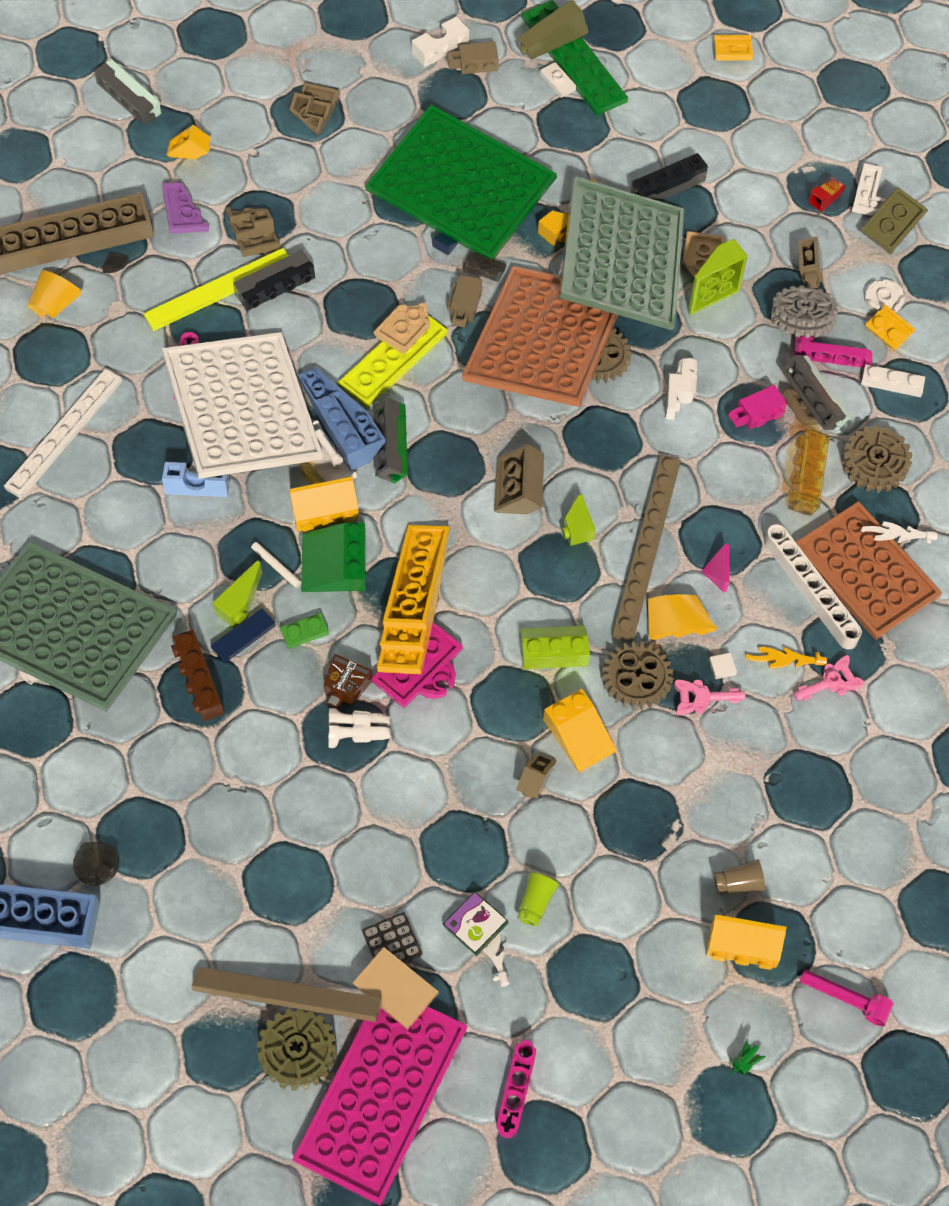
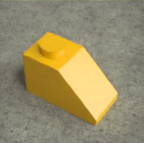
(189, 144)

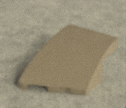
(314, 106)
(253, 230)

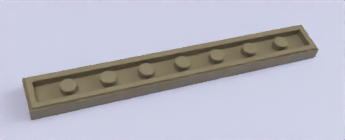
(287, 994)

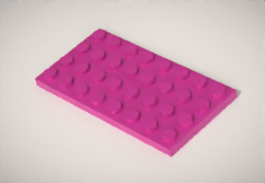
(379, 1101)

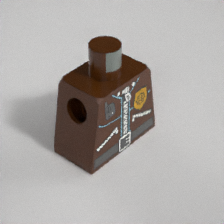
(345, 681)

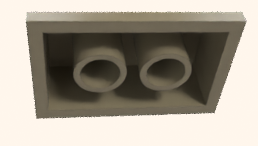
(519, 481)

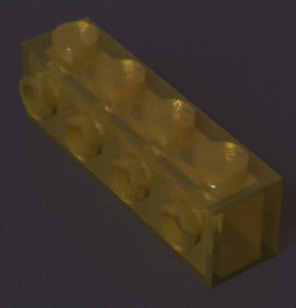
(808, 472)

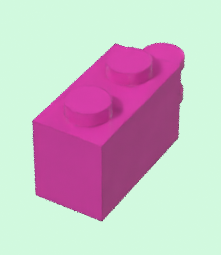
(759, 408)

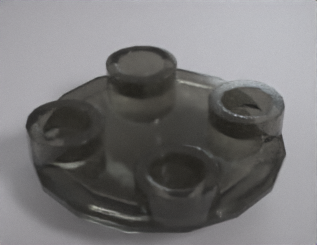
(95, 863)

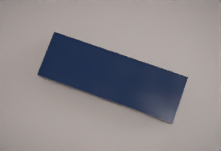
(243, 635)

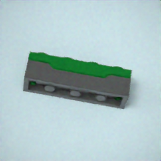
(392, 457)

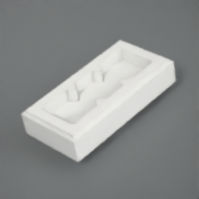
(558, 80)

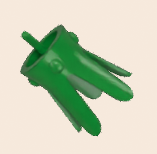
(745, 1060)

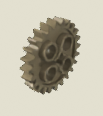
(608, 366)
(635, 693)

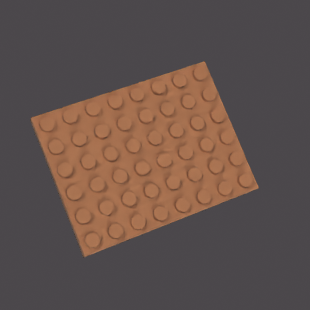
(539, 341)

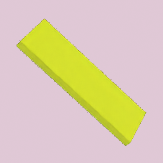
(386, 366)

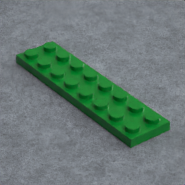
(581, 66)

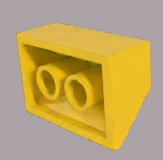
(324, 504)
(745, 941)

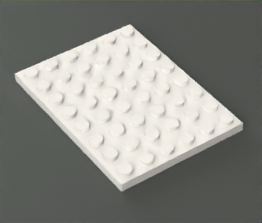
(241, 405)

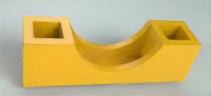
(554, 226)

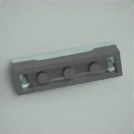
(128, 91)
(815, 392)

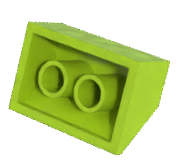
(555, 647)

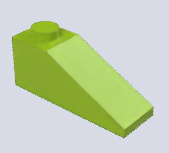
(236, 600)

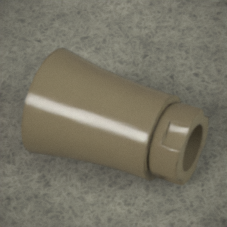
(740, 878)

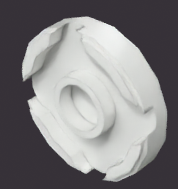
(884, 293)

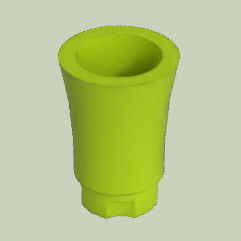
(536, 898)

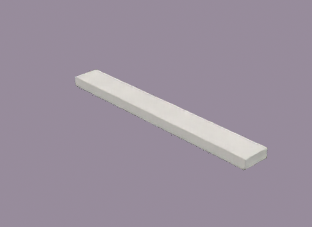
(63, 433)

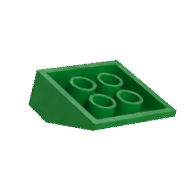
(334, 559)

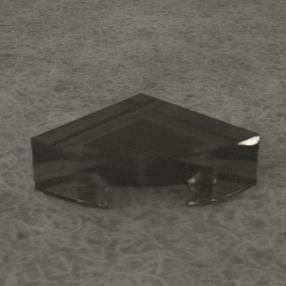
(114, 263)

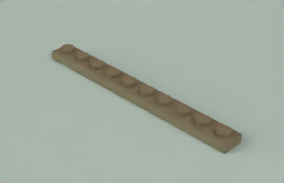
(646, 549)

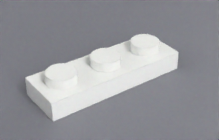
(893, 380)

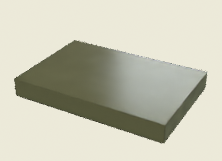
(894, 220)

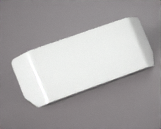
(332, 464)

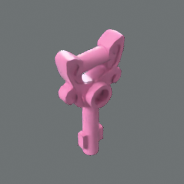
(832, 681)
(702, 696)

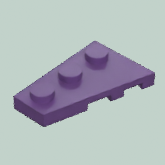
(180, 211)

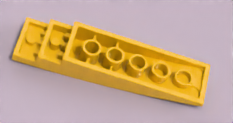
(413, 600)

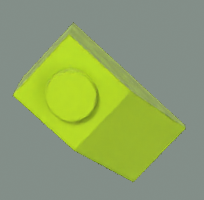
(578, 523)

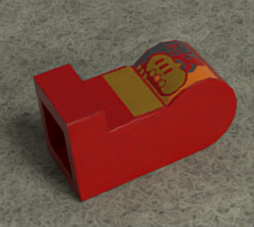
(826, 193)

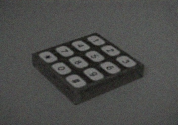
(394, 935)

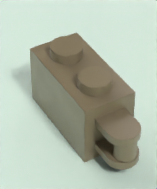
(474, 58)
(810, 262)
(465, 300)

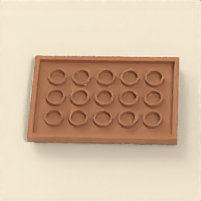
(868, 575)

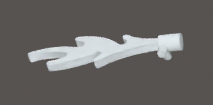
(894, 531)
(491, 952)

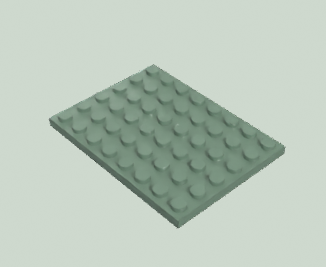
(622, 253)
(75, 626)

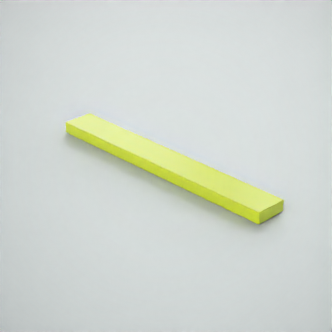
(206, 294)

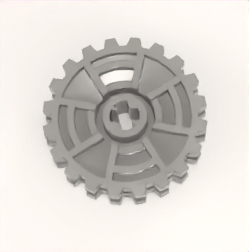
(804, 311)

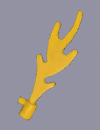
(782, 660)

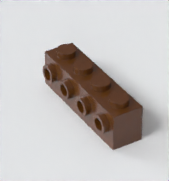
(198, 675)

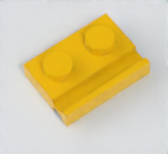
(733, 47)
(890, 328)

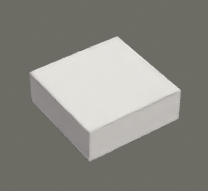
(722, 666)

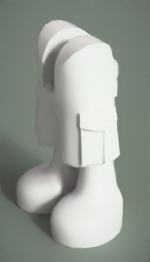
(364, 726)

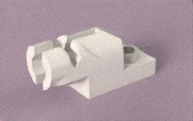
(681, 386)

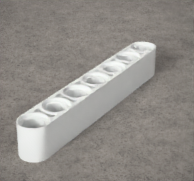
(813, 596)

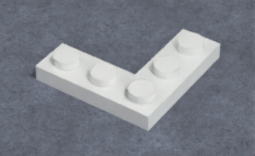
(865, 198)

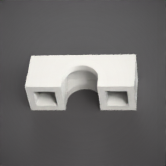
(429, 50)

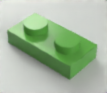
(304, 630)

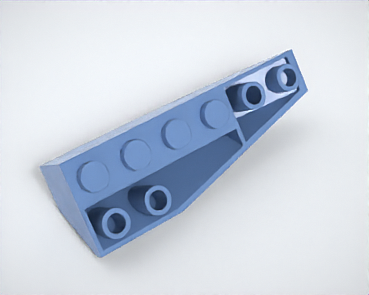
(343, 418)

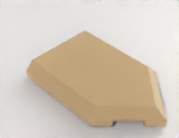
(698, 250)
(404, 327)

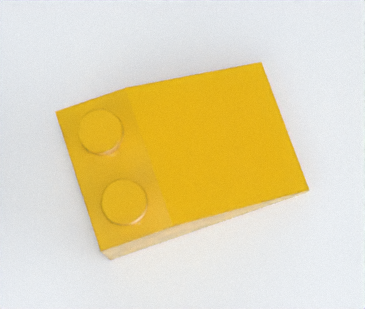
(579, 730)

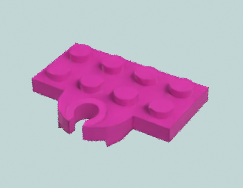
(437, 667)

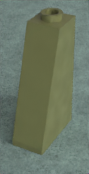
(554, 31)

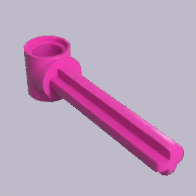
(876, 1009)

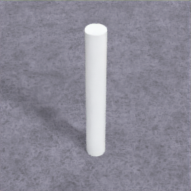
(276, 564)

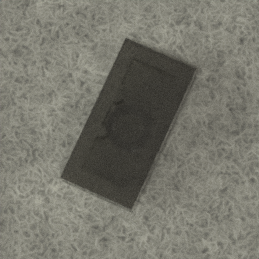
(484, 266)

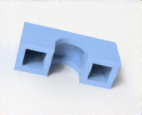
(180, 481)

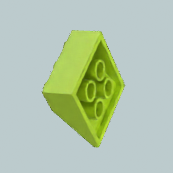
(719, 276)

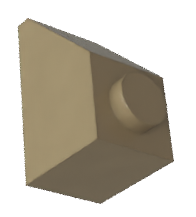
(536, 775)

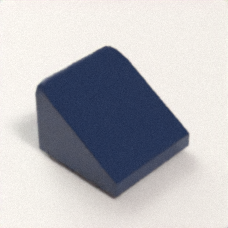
(444, 243)

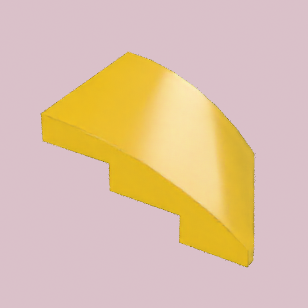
(52, 294)
(678, 616)

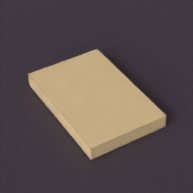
(401, 989)

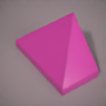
(718, 569)

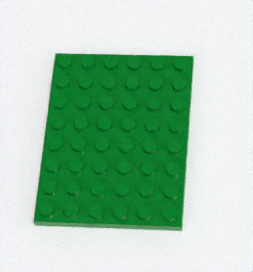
(461, 182)

